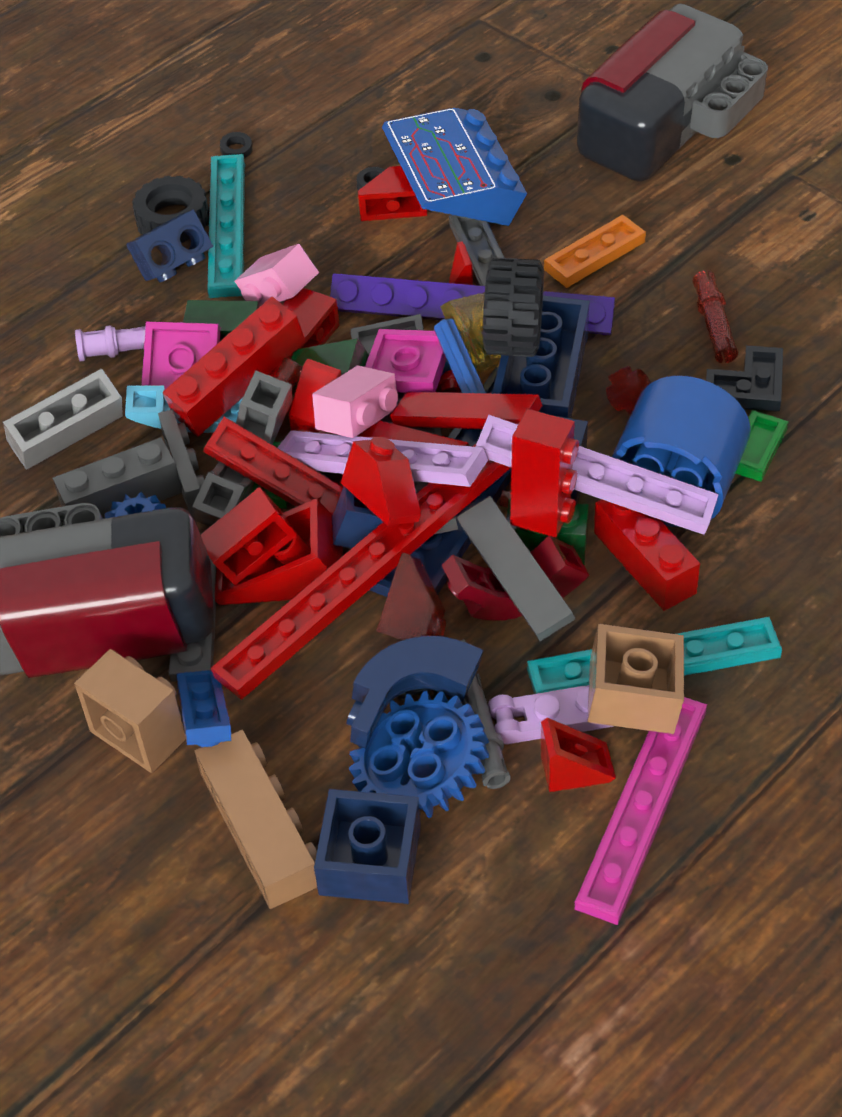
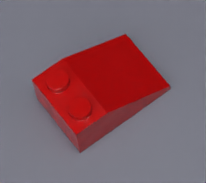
(290, 567)

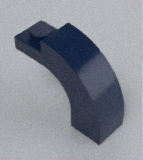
(408, 665)

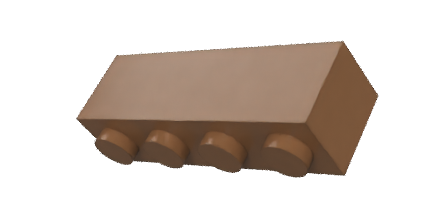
(258, 818)

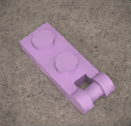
(564, 706)

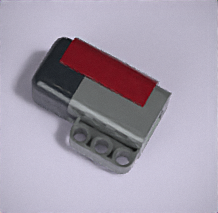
(662, 87)
(100, 585)

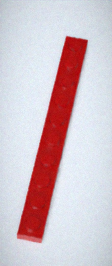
(343, 585)

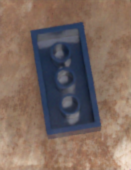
(558, 362)

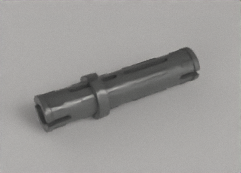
(495, 772)

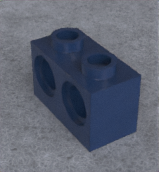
(167, 241)

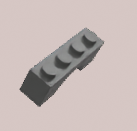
(260, 413)

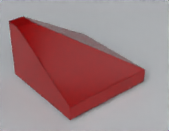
(462, 266)

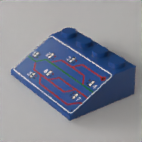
(456, 165)

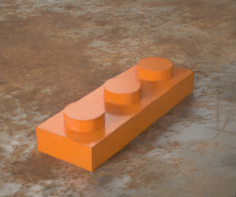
(594, 251)

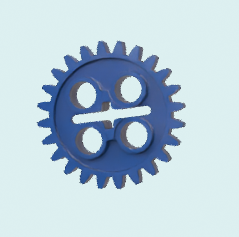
(423, 751)

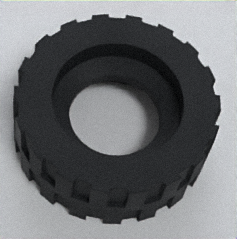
(169, 192)

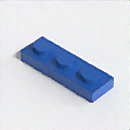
(203, 709)

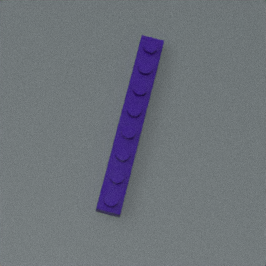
(417, 297)

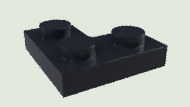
(760, 382)

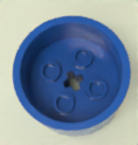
(687, 433)

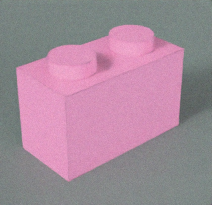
(277, 275)
(354, 401)

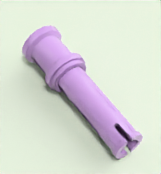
(109, 341)

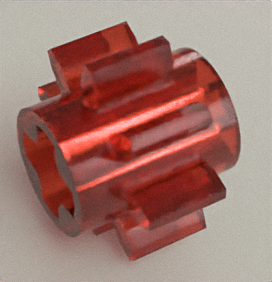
(626, 388)

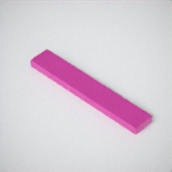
(638, 817)

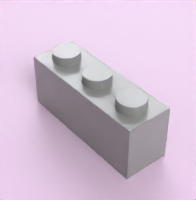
(63, 419)

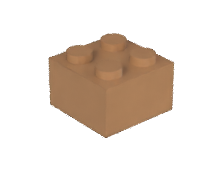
(636, 679)
(131, 709)

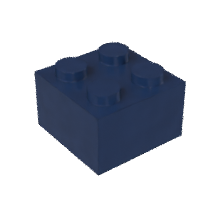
(368, 846)

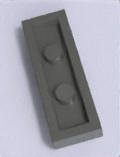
(186, 463)

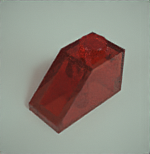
(412, 603)

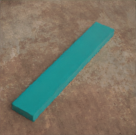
(226, 225)
(703, 652)

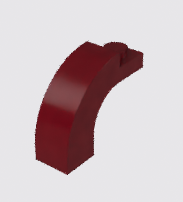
(489, 600)

